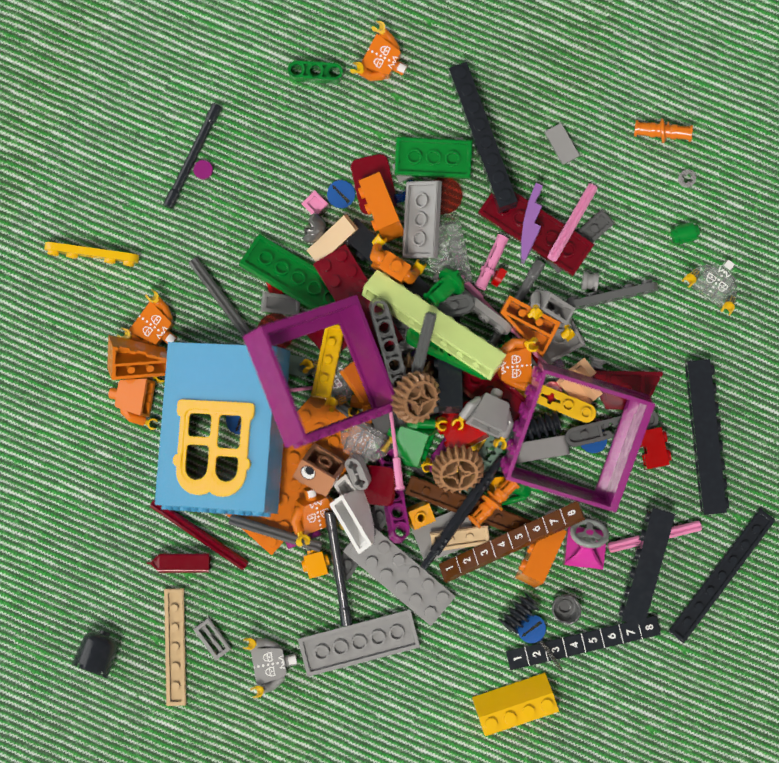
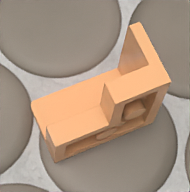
(579, 391)

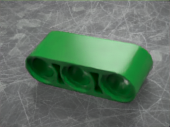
(308, 66)

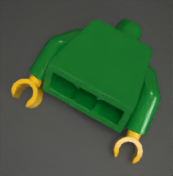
(415, 442)

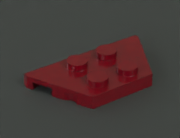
(635, 380)

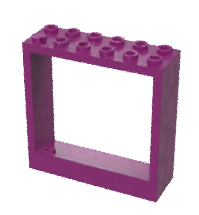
(362, 348)
(620, 455)

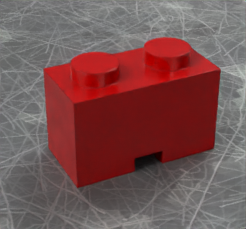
(655, 449)

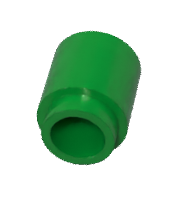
(685, 233)

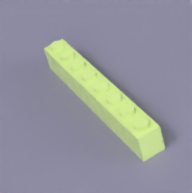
(446, 333)

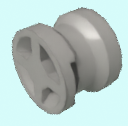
(589, 281)

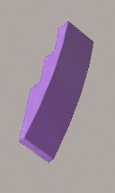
(530, 229)

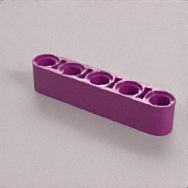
(398, 505)

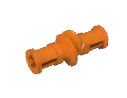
(663, 130)
(492, 502)

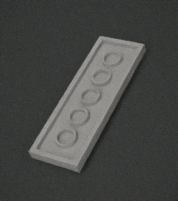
(403, 577)
(358, 643)

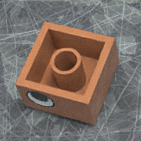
(319, 469)

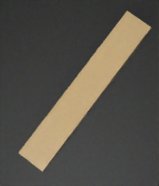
(175, 647)

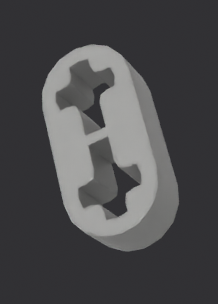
(358, 471)

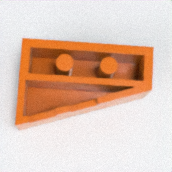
(381, 207)
(539, 559)

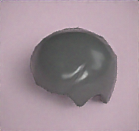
(317, 228)
(566, 609)

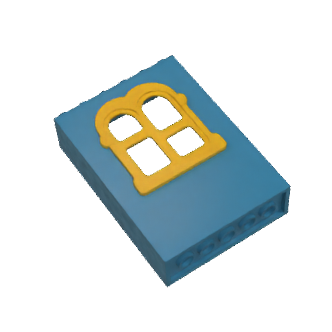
(218, 383)

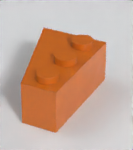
(543, 329)
(134, 359)

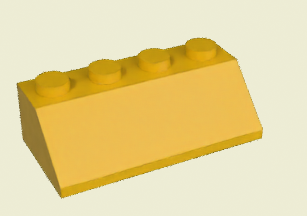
(515, 704)

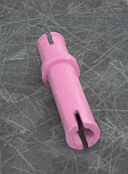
(487, 270)

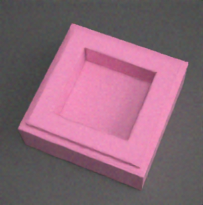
(314, 203)

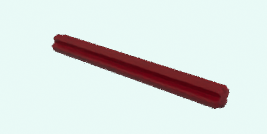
(202, 536)

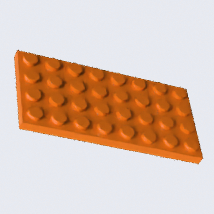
(313, 416)

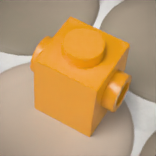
(420, 515)
(315, 563)

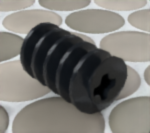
(543, 425)
(519, 613)

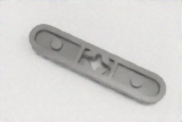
(485, 314)

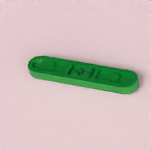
(412, 339)

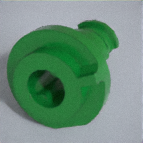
(449, 284)

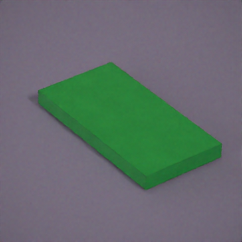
(433, 158)

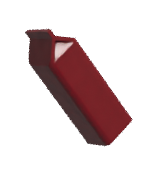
(182, 563)

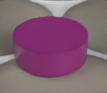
(203, 170)

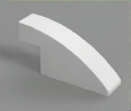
(354, 514)

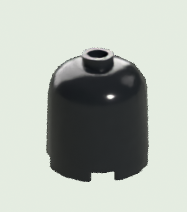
(96, 653)

